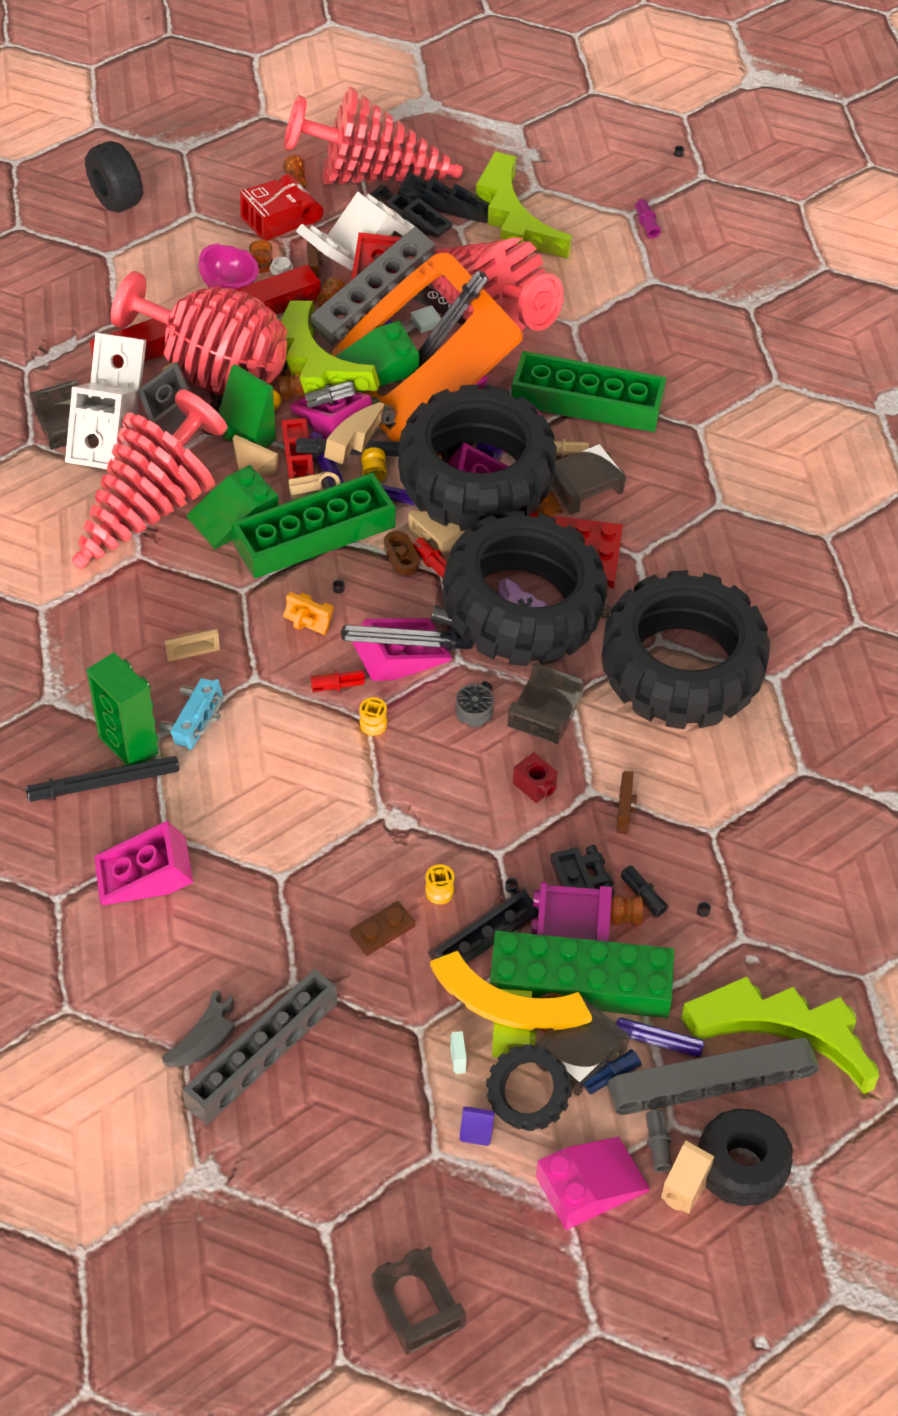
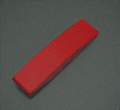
(297, 463)

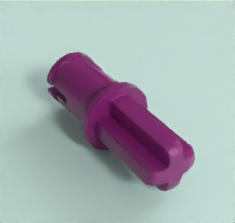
(647, 218)

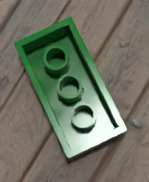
(123, 710)

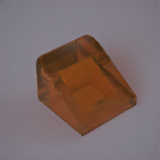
(549, 506)

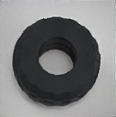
(114, 176)
(749, 1131)

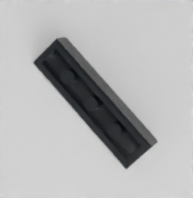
(480, 933)

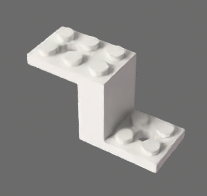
(361, 215)
(105, 400)

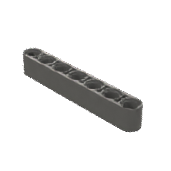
(712, 1076)

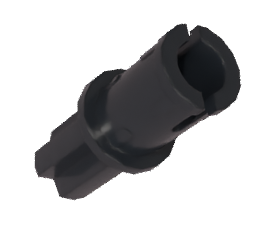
(640, 886)

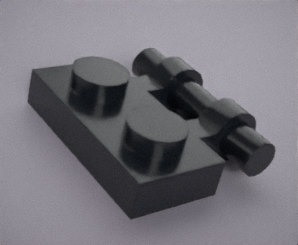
(572, 868)

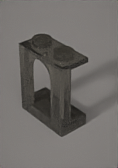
(450, 1315)

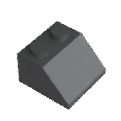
(159, 398)

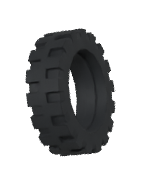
(500, 1074)

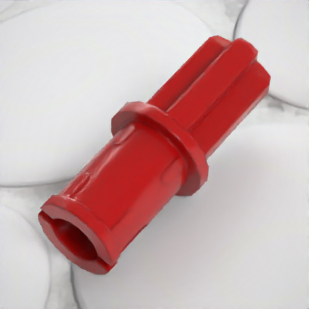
(431, 556)
(336, 680)

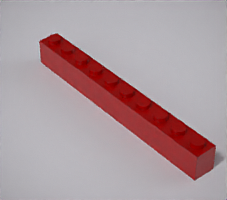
(274, 292)

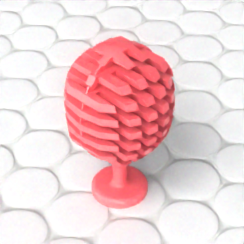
(210, 332)

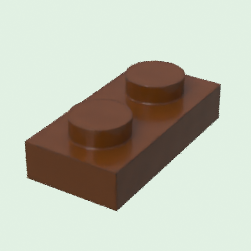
(382, 928)

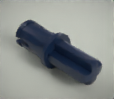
(624, 1064)

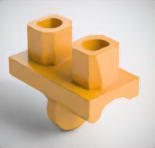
(308, 613)

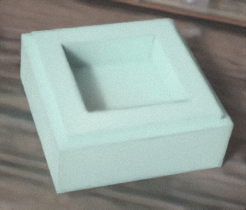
(425, 318)
(458, 1052)

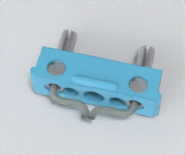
(197, 713)

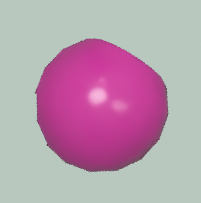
(227, 267)

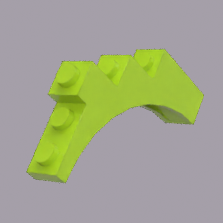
(510, 215)
(313, 362)
(787, 1015)

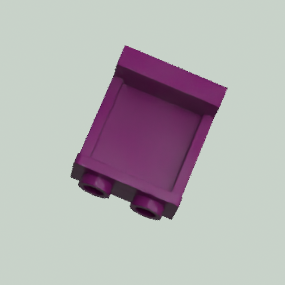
(572, 912)

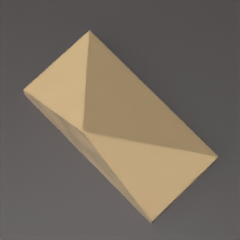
(260, 458)
(191, 644)

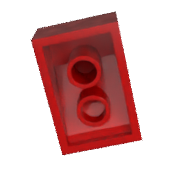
(368, 249)

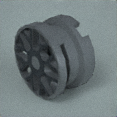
(474, 705)

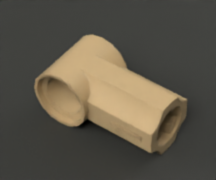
(310, 484)

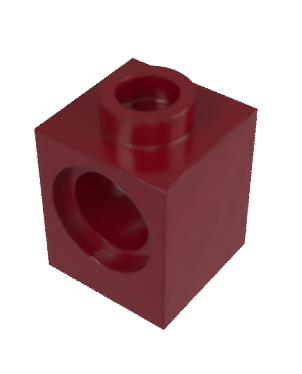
(534, 768)

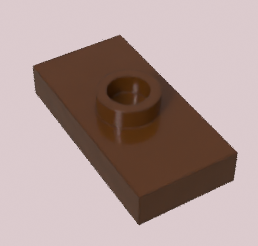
(314, 258)
(627, 802)

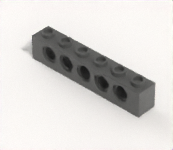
(360, 288)
(260, 1047)

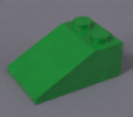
(386, 349)
(248, 408)
(233, 499)

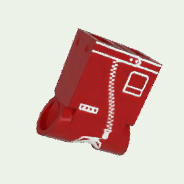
(278, 207)

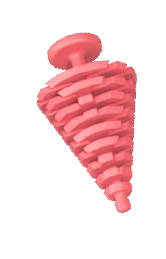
(367, 145)
(512, 281)
(148, 476)

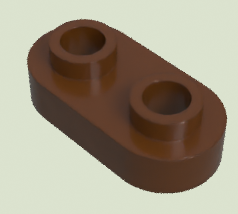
(404, 557)

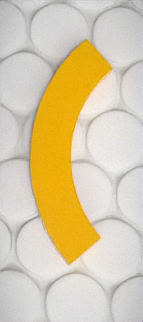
(506, 1007)

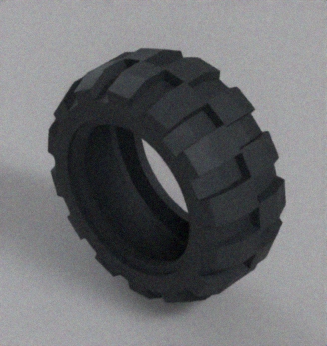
(484, 418)
(694, 605)
(515, 629)

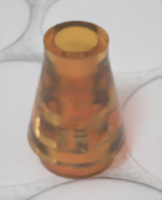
(296, 167)

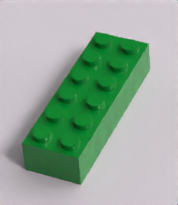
(590, 391)
(313, 525)
(606, 974)

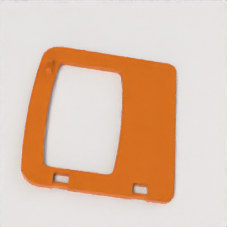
(461, 361)

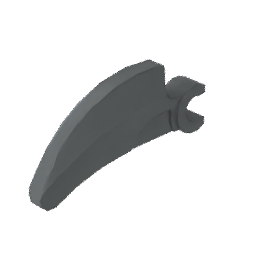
(206, 1035)

